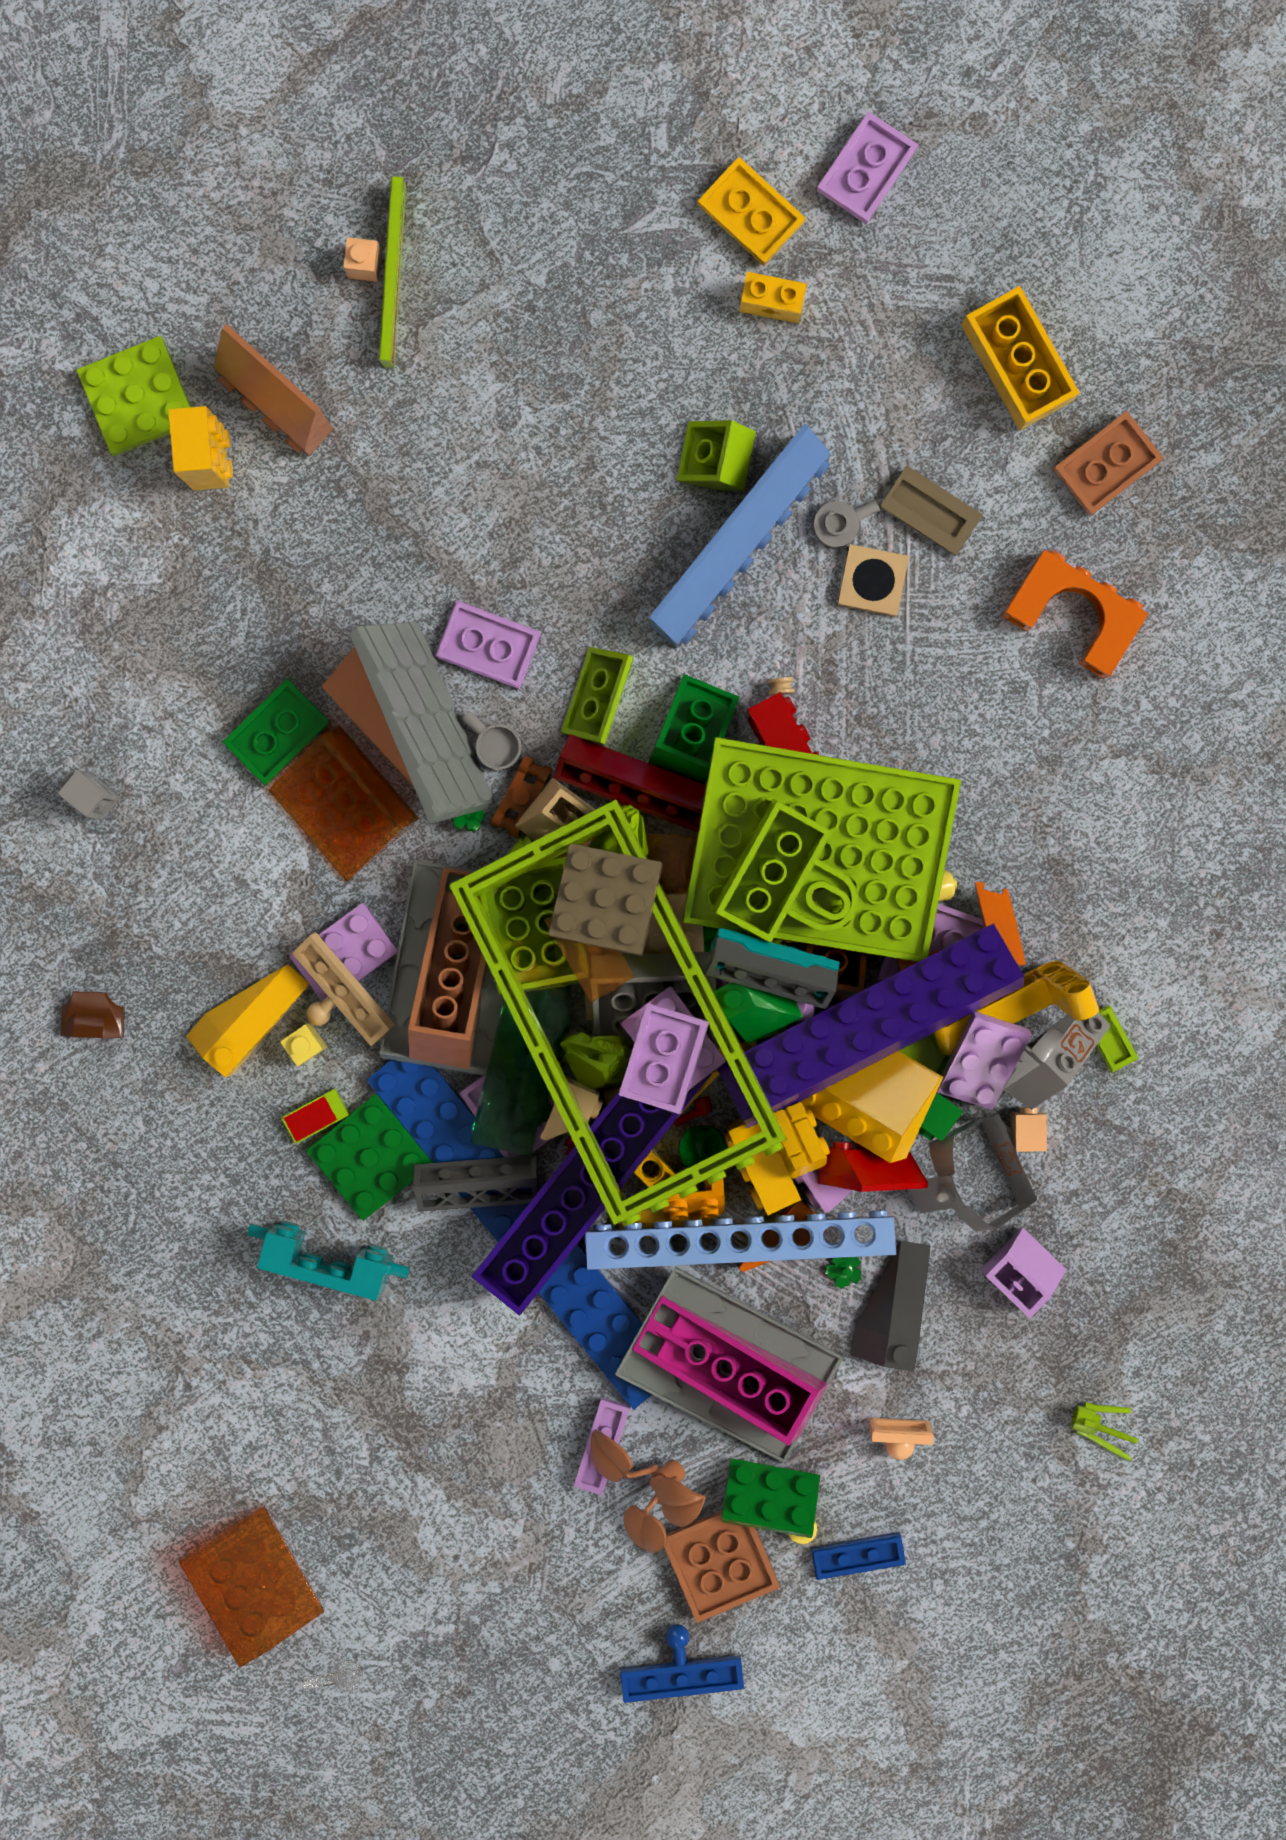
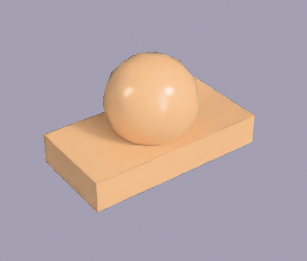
(900, 1435)

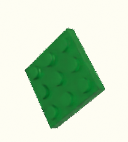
(368, 1157)

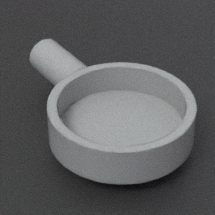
(838, 522)
(496, 745)

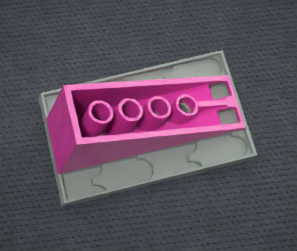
(729, 1365)

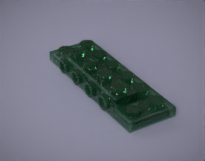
(513, 1088)

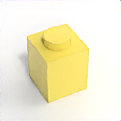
(303, 1044)

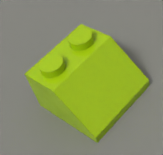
(716, 455)

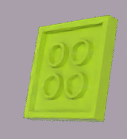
(133, 394)

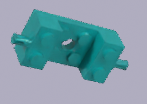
(282, 1256)

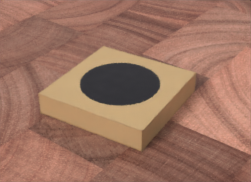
(873, 580)

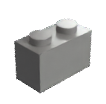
(88, 794)

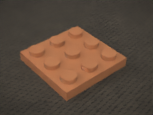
(719, 1565)

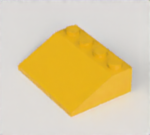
(879, 1105)

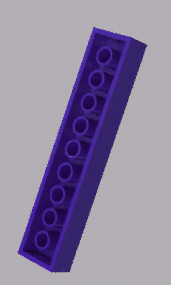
(879, 1021)
(571, 1202)

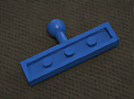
(682, 1676)

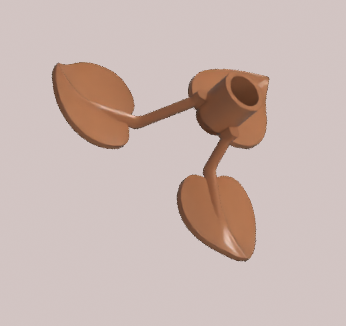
(678, 1502)

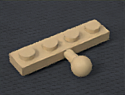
(342, 991)

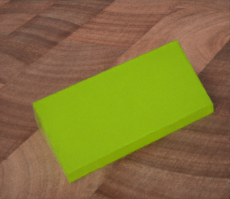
(597, 695)

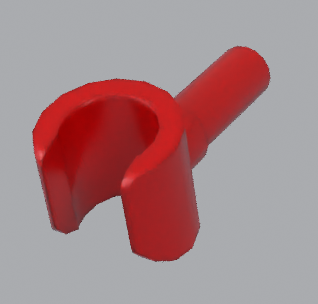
(702, 1108)

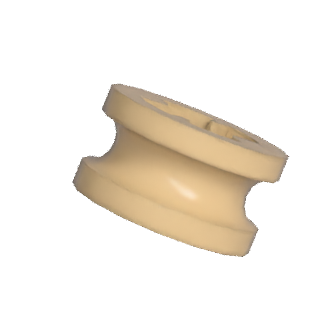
(781, 685)

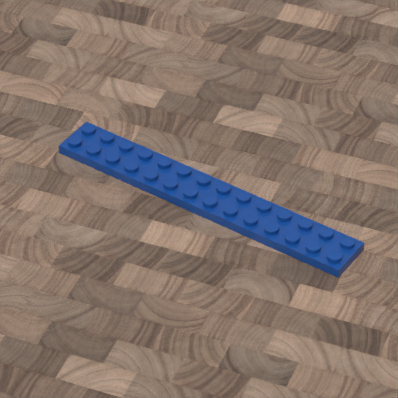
(577, 1295)

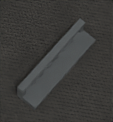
(475, 1179)

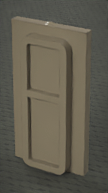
(931, 510)

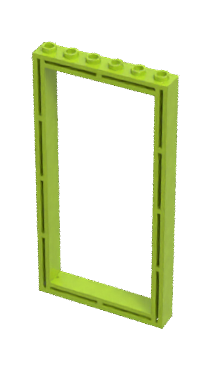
(683, 1183)

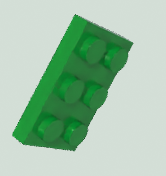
(276, 732)
(770, 1498)

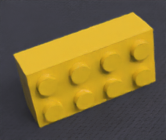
(1019, 358)

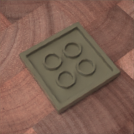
(605, 899)

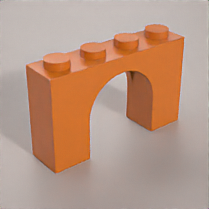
(1117, 617)

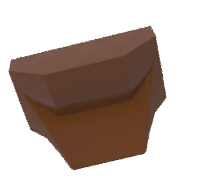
(92, 1016)

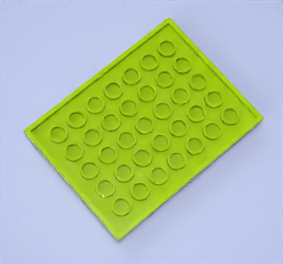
(886, 837)

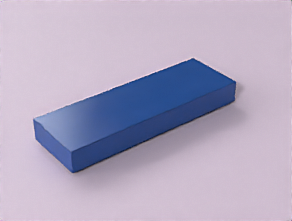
(858, 1556)

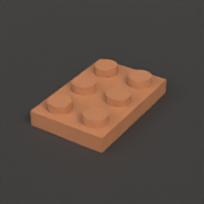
(1108, 463)

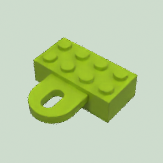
(780, 876)

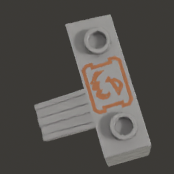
(1055, 1059)
(942, 1191)

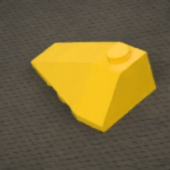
(241, 1023)

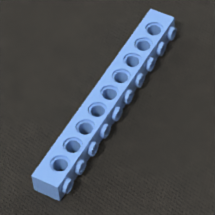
(601, 1256)

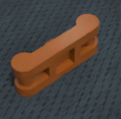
(520, 795)

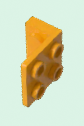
(704, 1203)

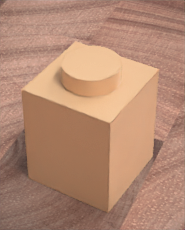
(362, 259)
(1029, 1130)

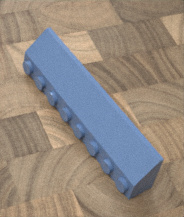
(740, 537)

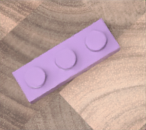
(610, 1421)

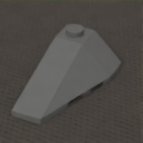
(893, 1317)

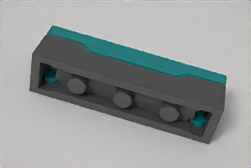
(773, 968)

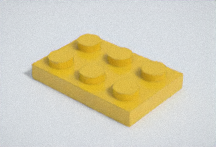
(751, 211)

